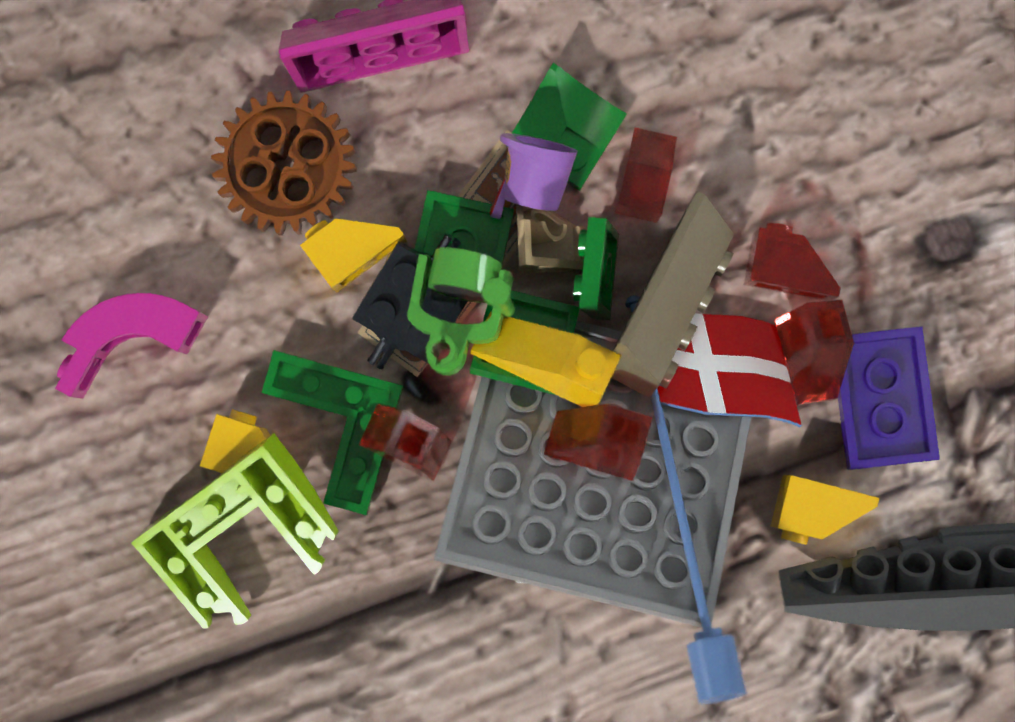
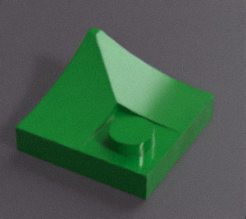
(571, 116)

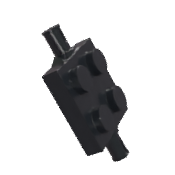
(388, 300)

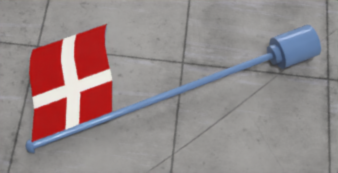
(728, 371)

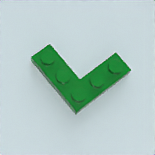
(345, 394)

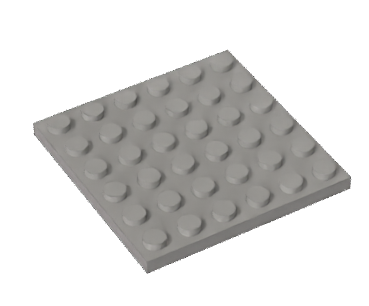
(588, 529)

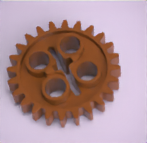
(245, 152)

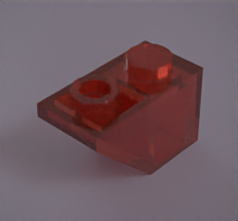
(816, 349)
(600, 438)
(406, 440)

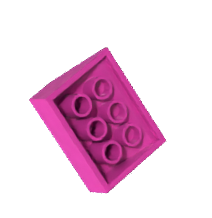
(372, 41)

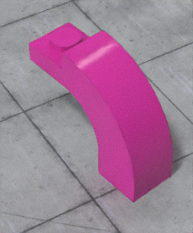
(120, 320)

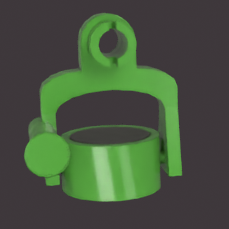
(463, 277)

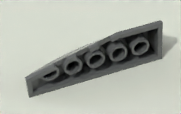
(926, 584)

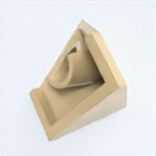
(546, 242)

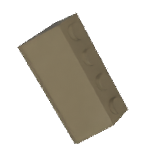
(672, 297)

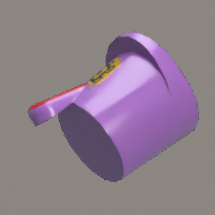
(534, 173)

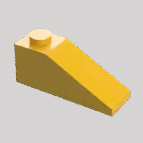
(552, 360)

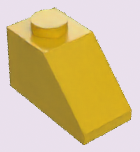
(348, 248)
(231, 439)
(816, 508)

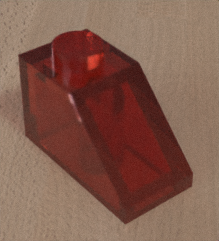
(646, 175)
(788, 264)

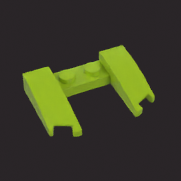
(179, 539)

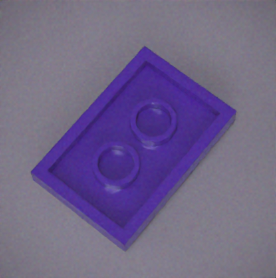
(887, 401)

